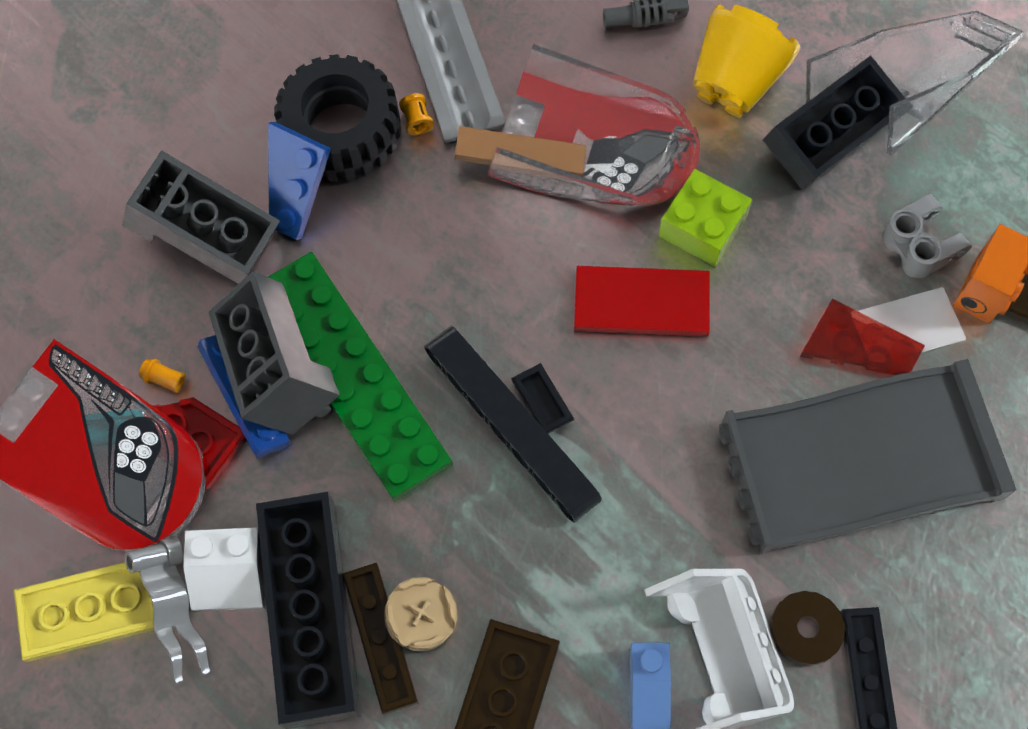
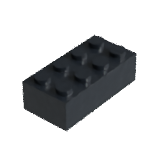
(834, 122)

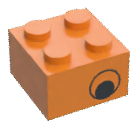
(995, 275)

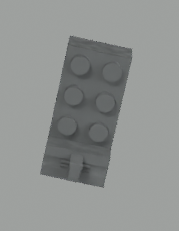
(199, 218)
(268, 357)

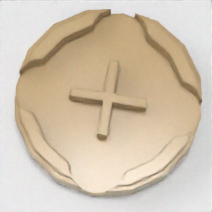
(420, 614)

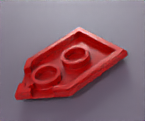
(215, 435)

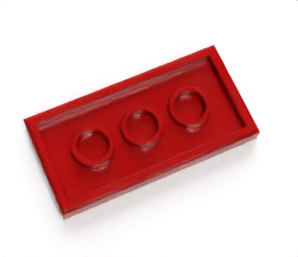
(642, 301)

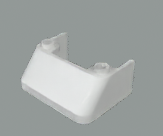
(733, 643)

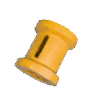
(416, 114)

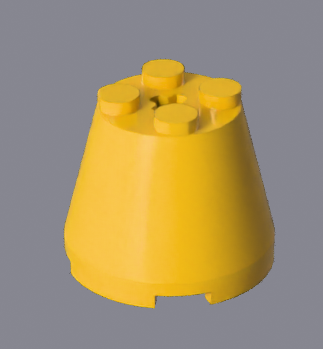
(741, 58)

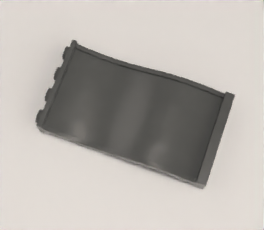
(865, 456)

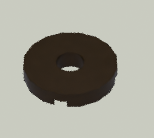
(826, 619)

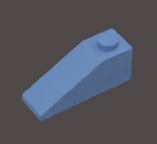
(650, 685)

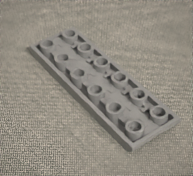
(451, 66)

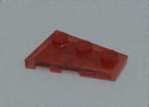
(859, 340)

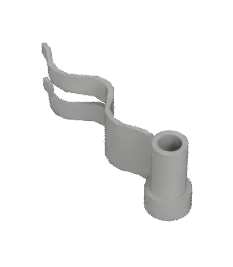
(169, 600)

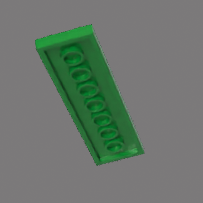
(371, 397)

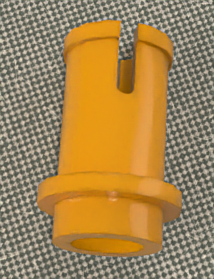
(154, 372)

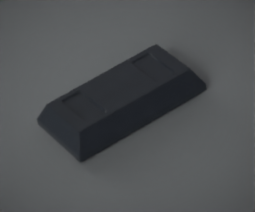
(542, 398)

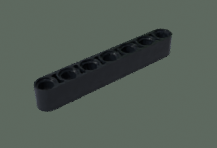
(513, 424)

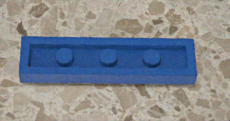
(259, 437)

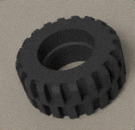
(343, 82)

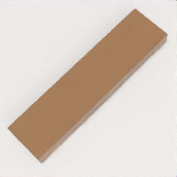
(480, 146)

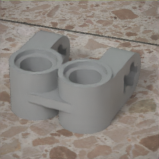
(917, 241)

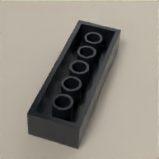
(307, 611)

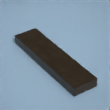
(383, 653)

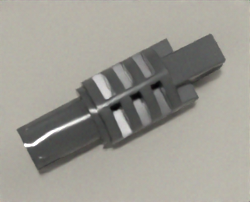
(645, 13)

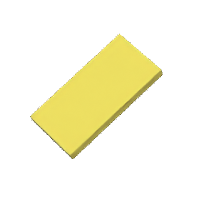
(81, 611)

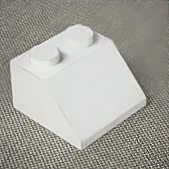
(224, 569)

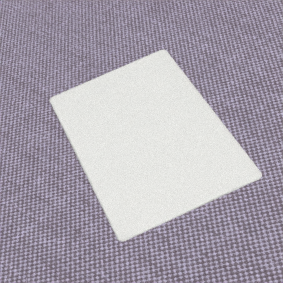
(923, 317)

